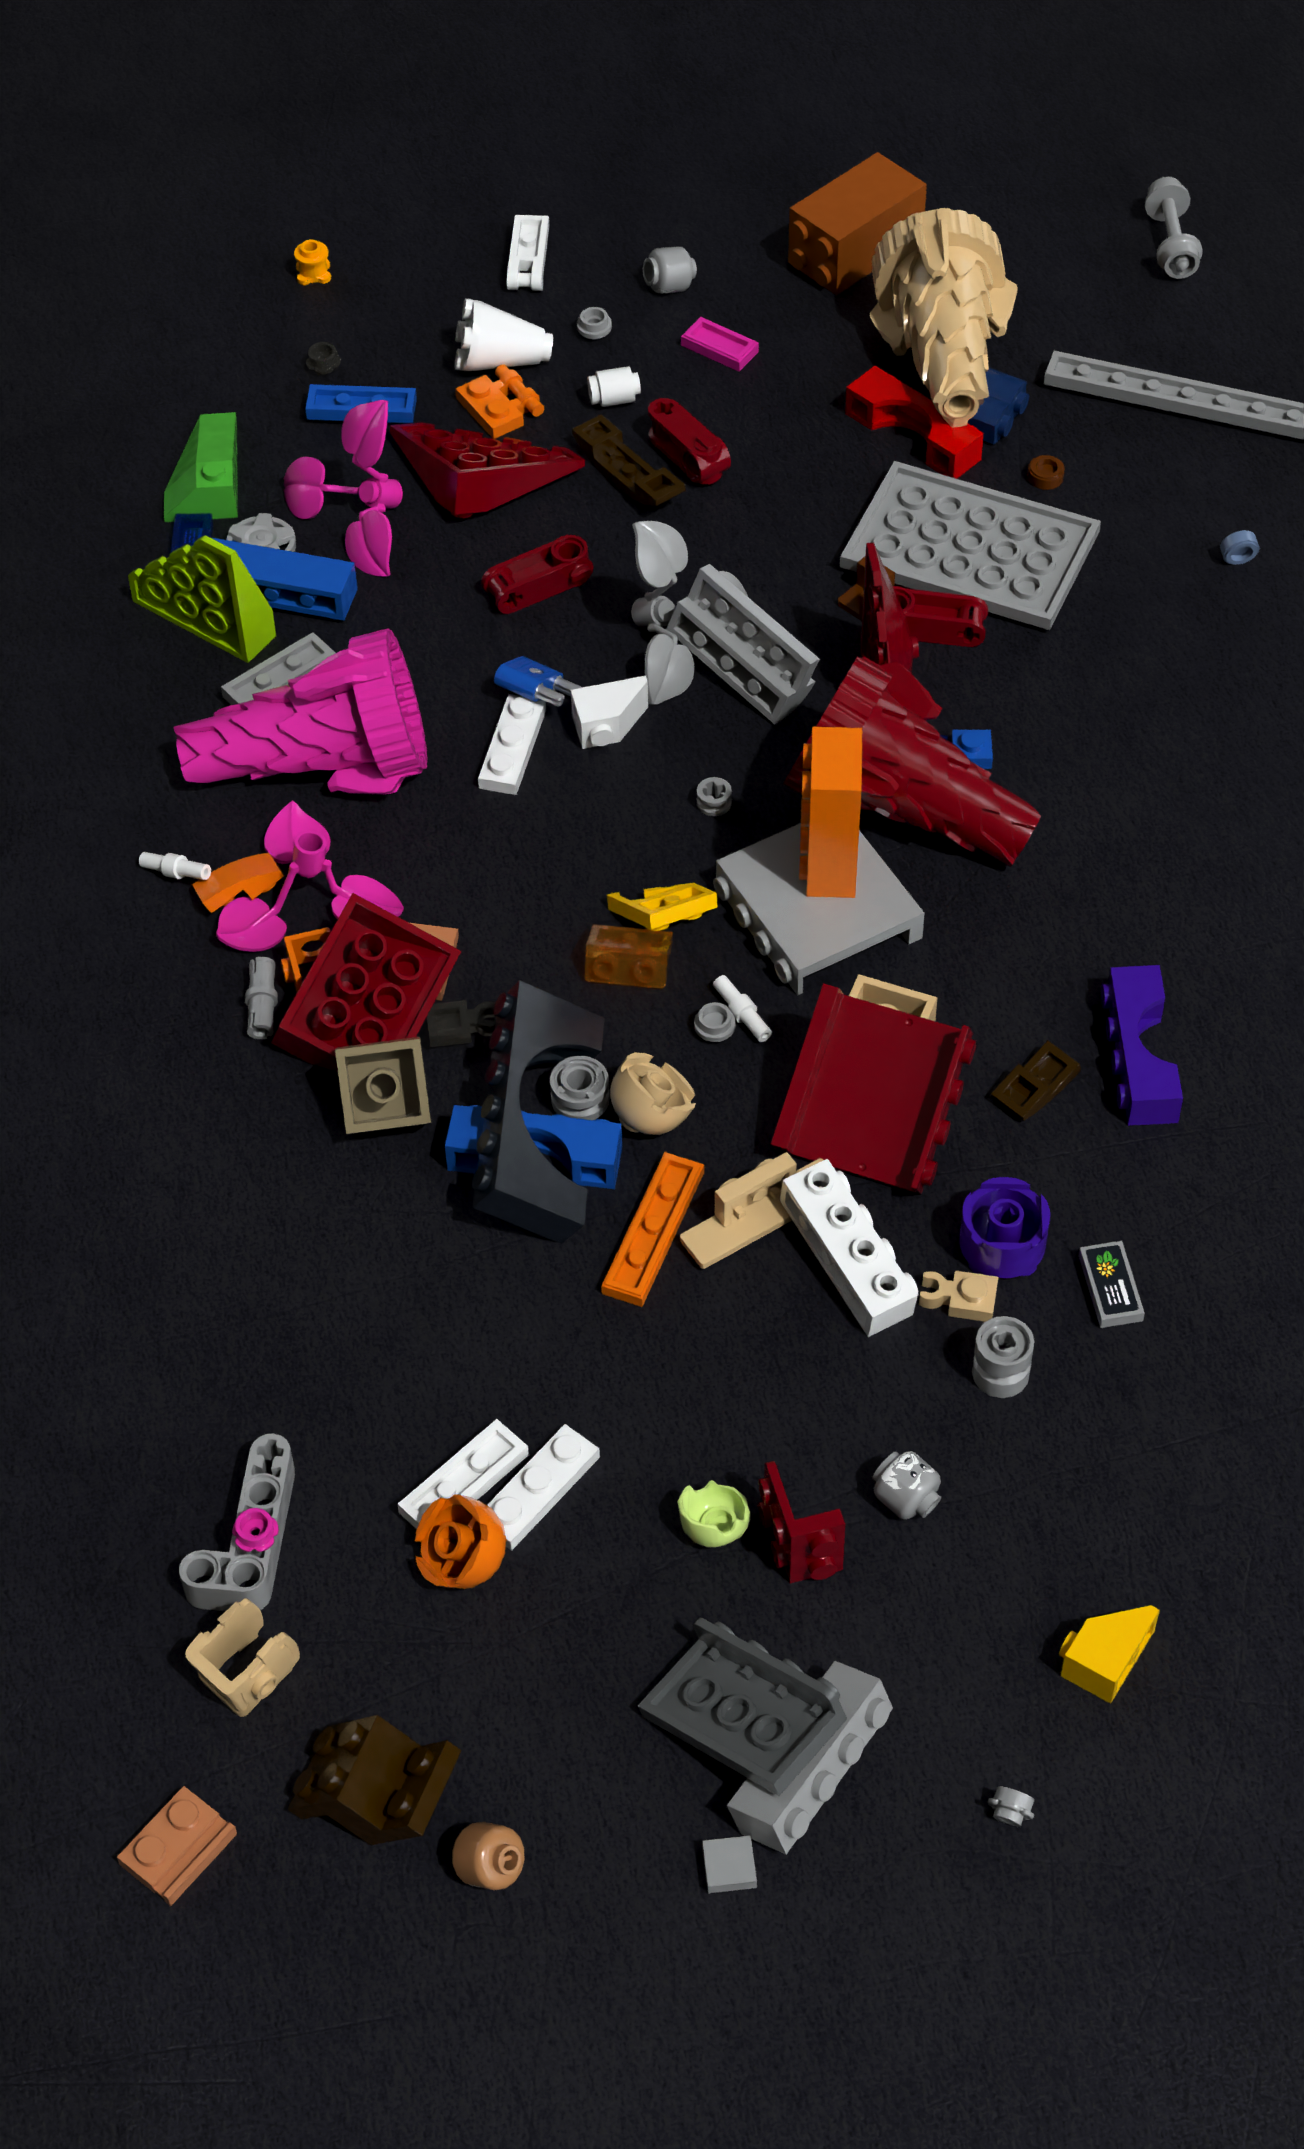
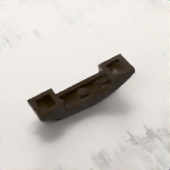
(623, 467)

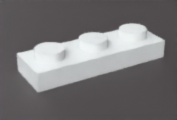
(512, 745)
(469, 1471)
(543, 1483)

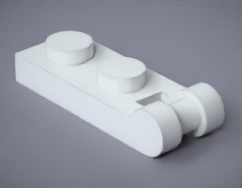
(528, 252)

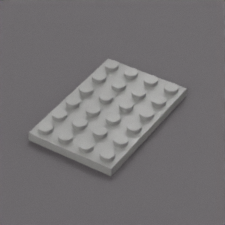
(974, 543)

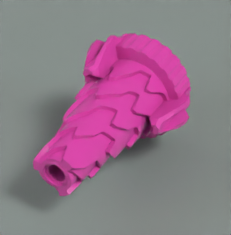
(342, 716)

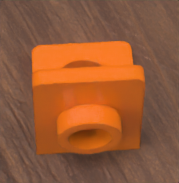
(297, 956)

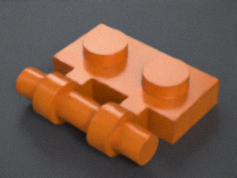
(492, 408)

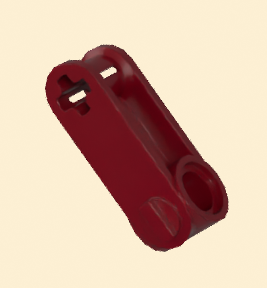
(687, 442)
(539, 573)
(943, 616)

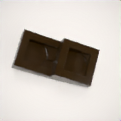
(1038, 1082)

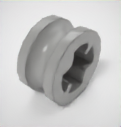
(721, 790)

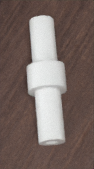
(175, 866)
(742, 1008)

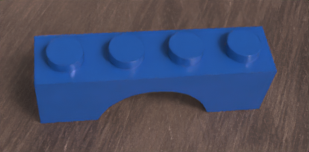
(585, 1147)

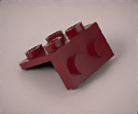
(803, 1546)

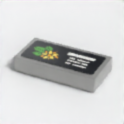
(1111, 1284)

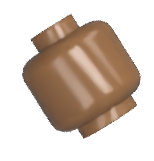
(488, 1855)

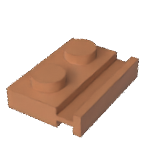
(177, 1845)

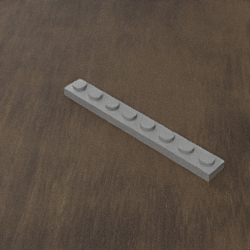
(1176, 394)

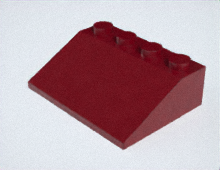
(365, 985)

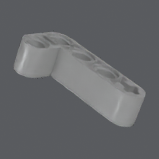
(234, 1567)

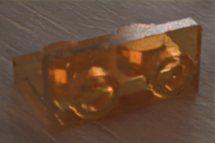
(628, 956)

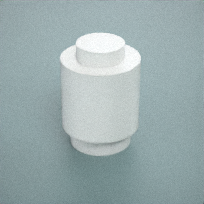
(613, 386)

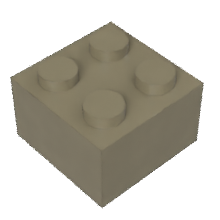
(383, 1085)

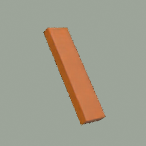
(653, 1229)

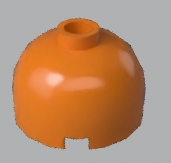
(460, 1542)

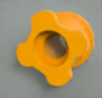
(312, 262)

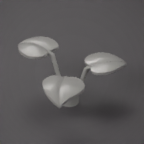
(659, 555)

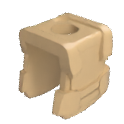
(236, 1631)

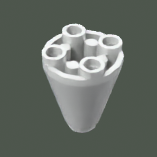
(498, 338)

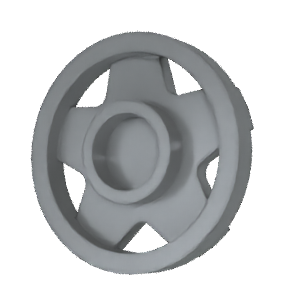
(264, 532)

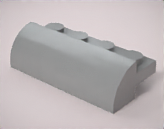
(744, 645)

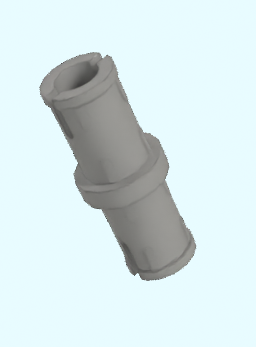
(261, 998)

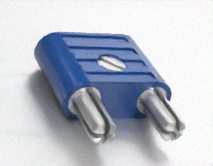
(533, 680)

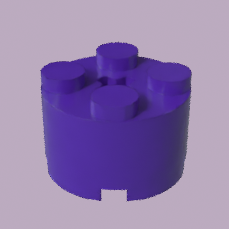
(1004, 1228)

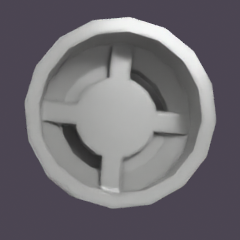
(1003, 1356)

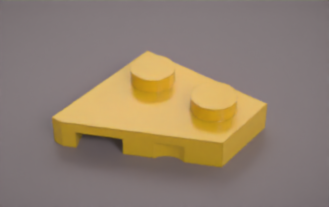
(664, 905)

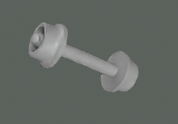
(1179, 252)

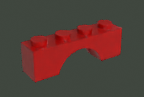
(884, 401)

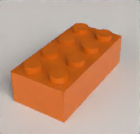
(831, 811)

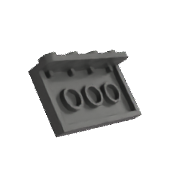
(745, 1707)

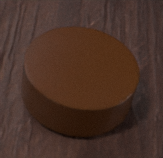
(1045, 472)

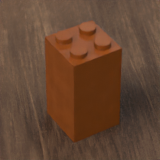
(842, 222)

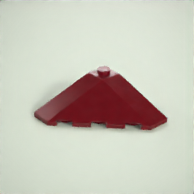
(478, 472)
(884, 625)

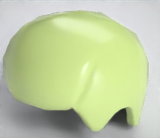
(713, 1514)

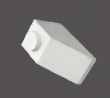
(608, 710)

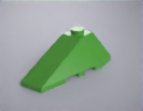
(206, 471)

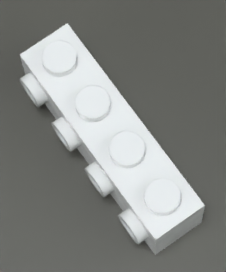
(849, 1247)

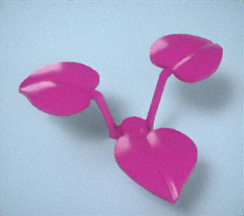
(370, 538)
(304, 843)

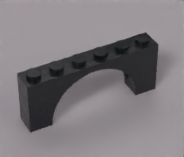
(512, 1173)

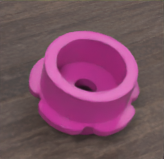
(252, 1520)

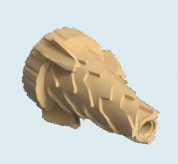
(943, 295)

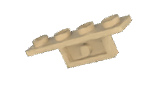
(743, 1212)

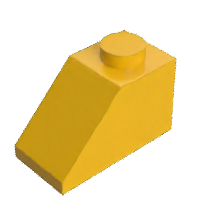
(1107, 1650)

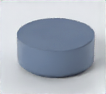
(1239, 547)

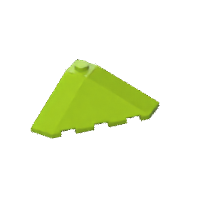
(209, 595)

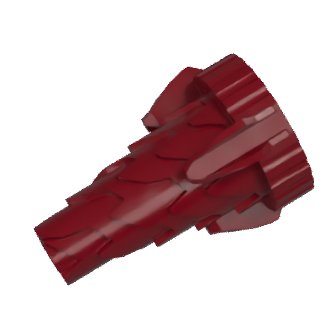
(915, 771)

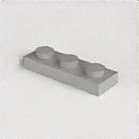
(276, 670)

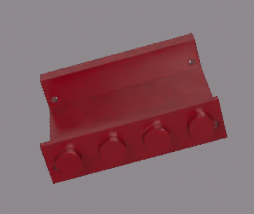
(873, 1090)

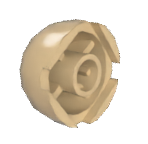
(650, 1096)

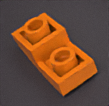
(252, 874)

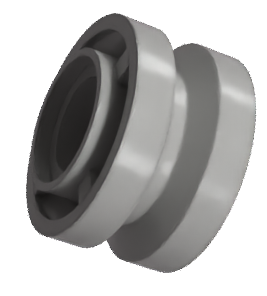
(582, 1074)

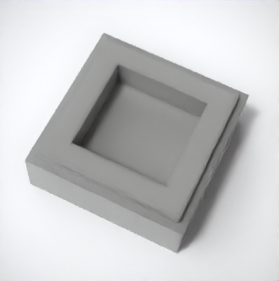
(729, 1864)

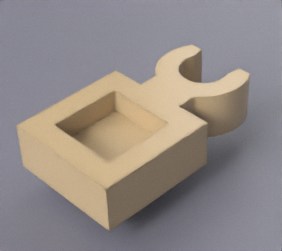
(968, 1295)

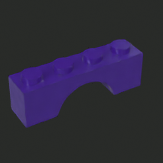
(1148, 1085)

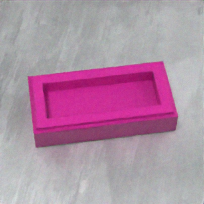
(719, 344)

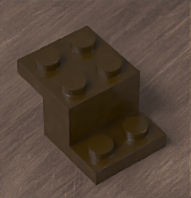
(374, 1780)

